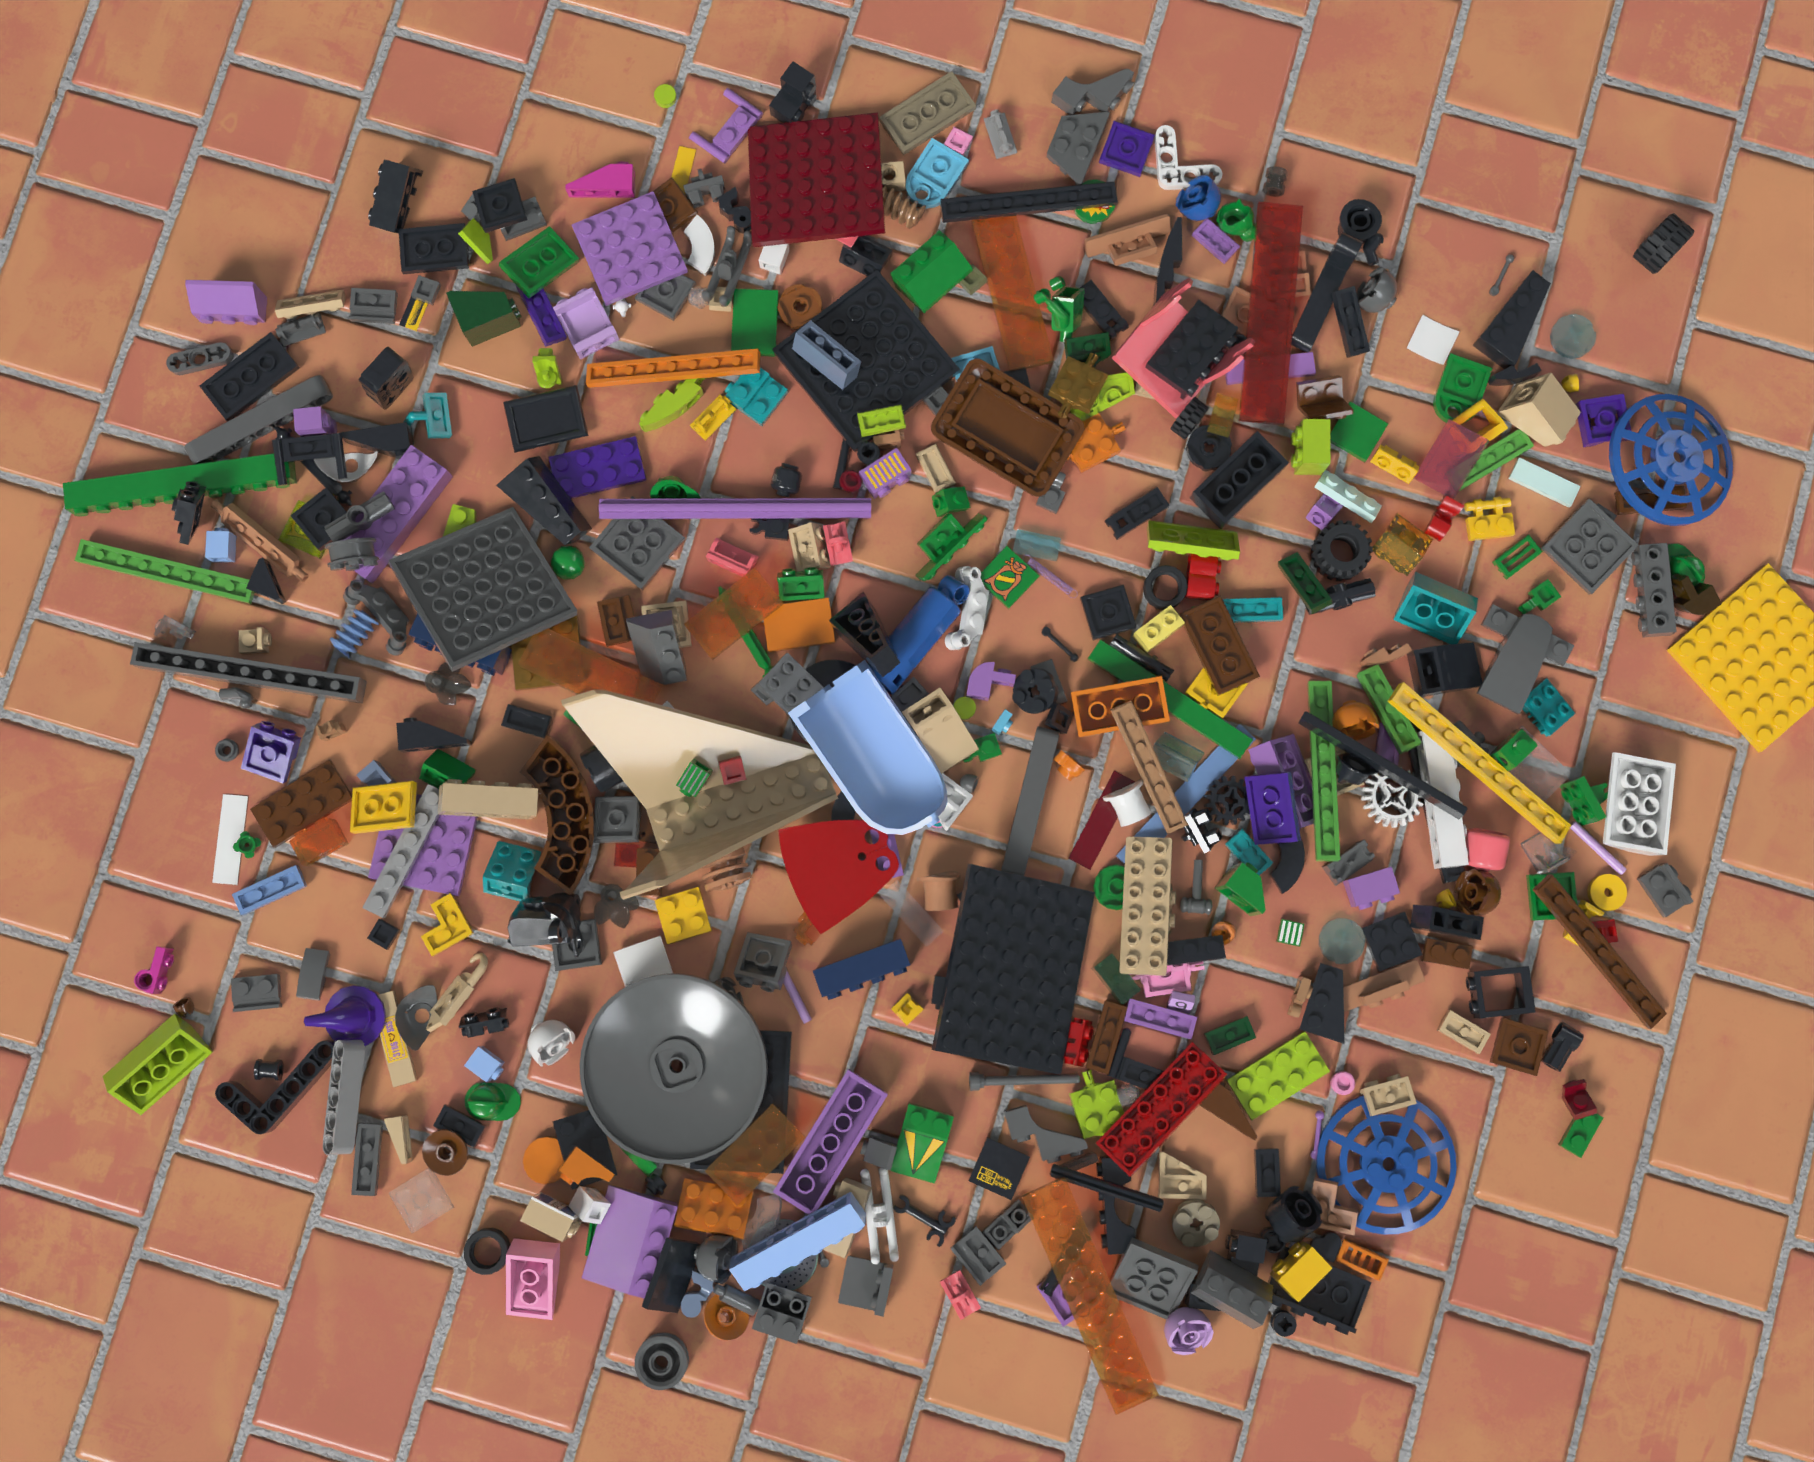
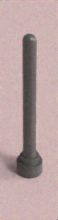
(978, 1080)

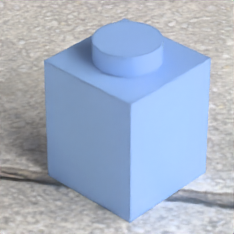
(220, 545)
(485, 1064)

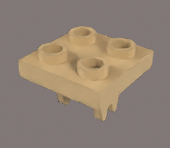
(680, 616)

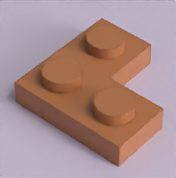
(1333, 1217)

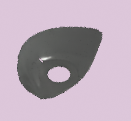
(409, 1029)

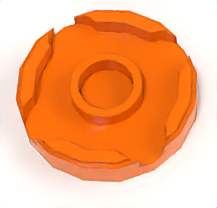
(543, 1160)

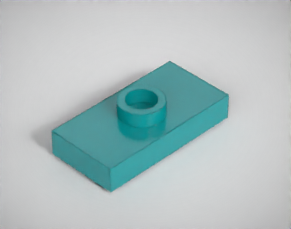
(1245, 851)

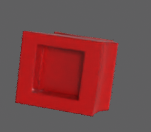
(1441, 519)

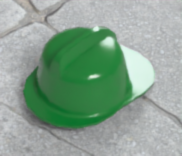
(672, 487)
(1685, 563)
(492, 1101)

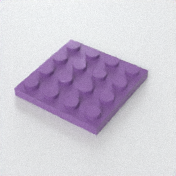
(629, 248)
(441, 860)

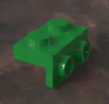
(801, 584)

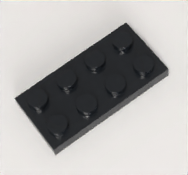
(249, 377)

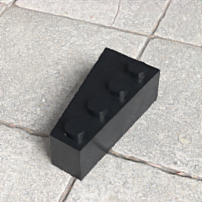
(1511, 326)
(545, 500)
(865, 634)

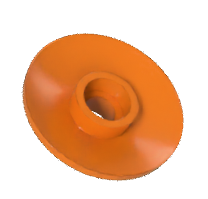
(735, 1322)

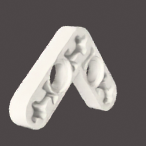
(1172, 168)

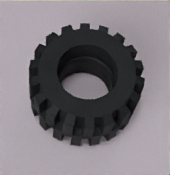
(1663, 243)
(1350, 535)

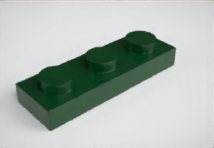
(1304, 583)

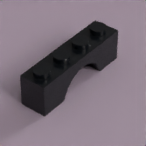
(1116, 1232)

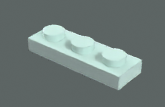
(1348, 496)

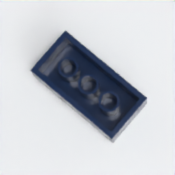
(490, 664)
(861, 968)

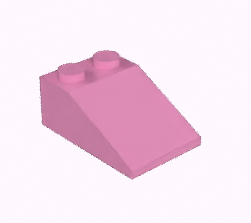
(532, 1278)

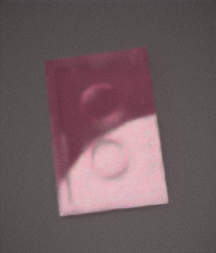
(1451, 459)

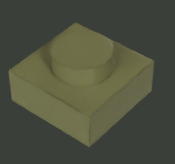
(973, 280)

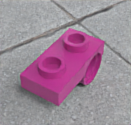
(161, 962)

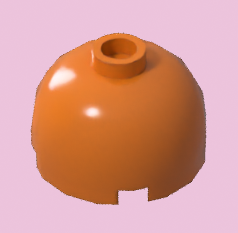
(1355, 720)

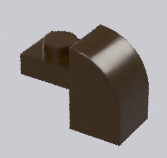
(1693, 599)

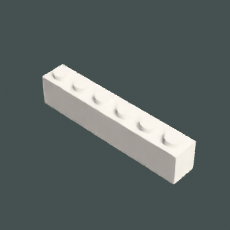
(1445, 831)

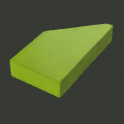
(477, 240)

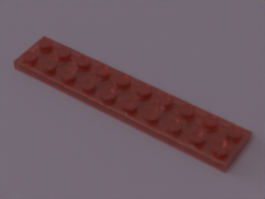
(1271, 313)

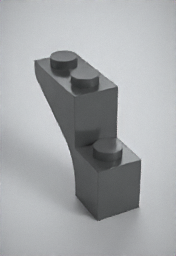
(1101, 94)
(1049, 1142)

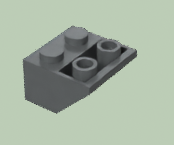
(781, 1312)

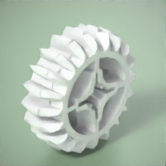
(1398, 802)

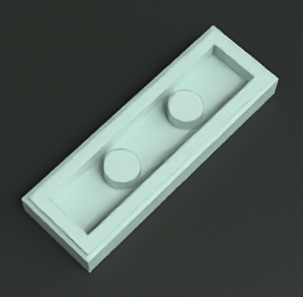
(1544, 482)

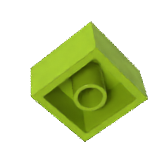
(1311, 447)

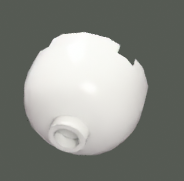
(549, 1041)

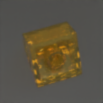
(1402, 545)

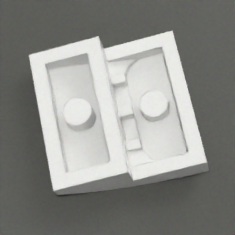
(642, 961)

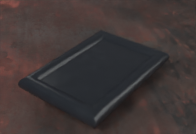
(545, 418)

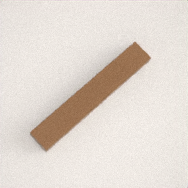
(1149, 766)

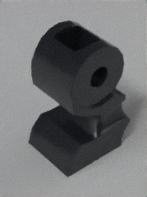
(739, 215)

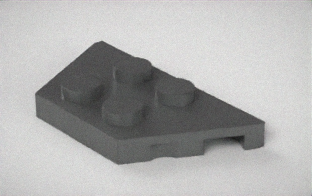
(1076, 143)

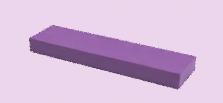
(1300, 366)

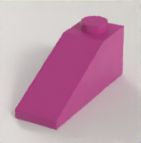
(607, 182)

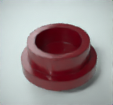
(850, 481)

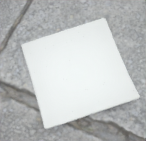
(1432, 340)

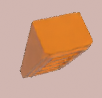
(1380, 1269)

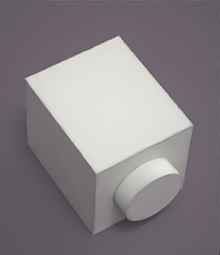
(774, 257)

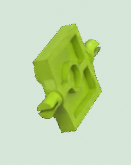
(1096, 1106)

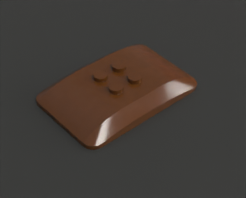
(1006, 427)

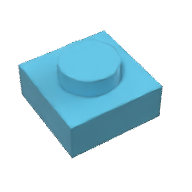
(1003, 723)

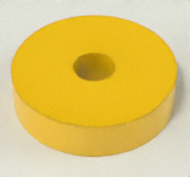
(1617, 889)

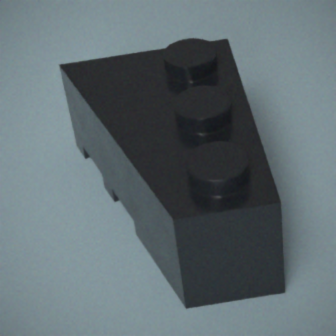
(393, 195)

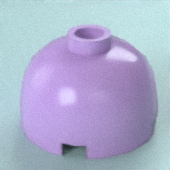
(1187, 1330)

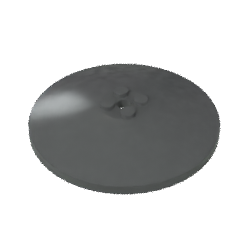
(639, 1095)

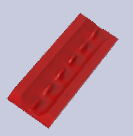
(1161, 1109)

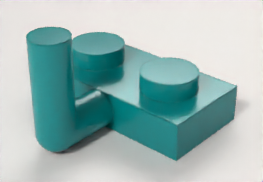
(436, 415)

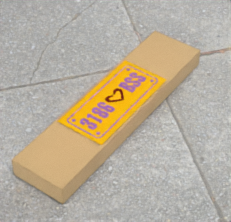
(395, 1049)

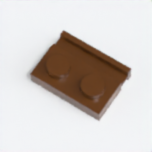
(613, 619)

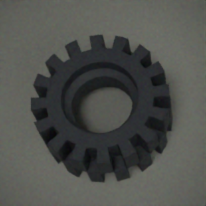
(1189, 418)

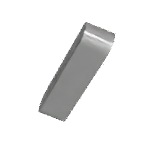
(343, 1097)

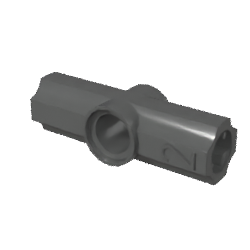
(346, 524)

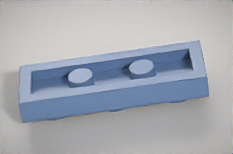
(269, 890)

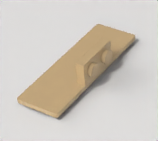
(1147, 906)

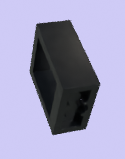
(1523, 990)

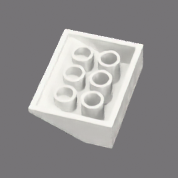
(1639, 804)

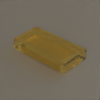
(1222, 415)

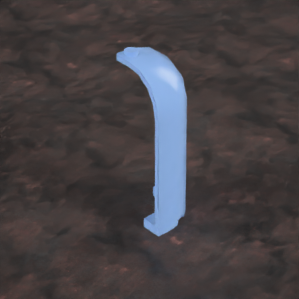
(873, 753)

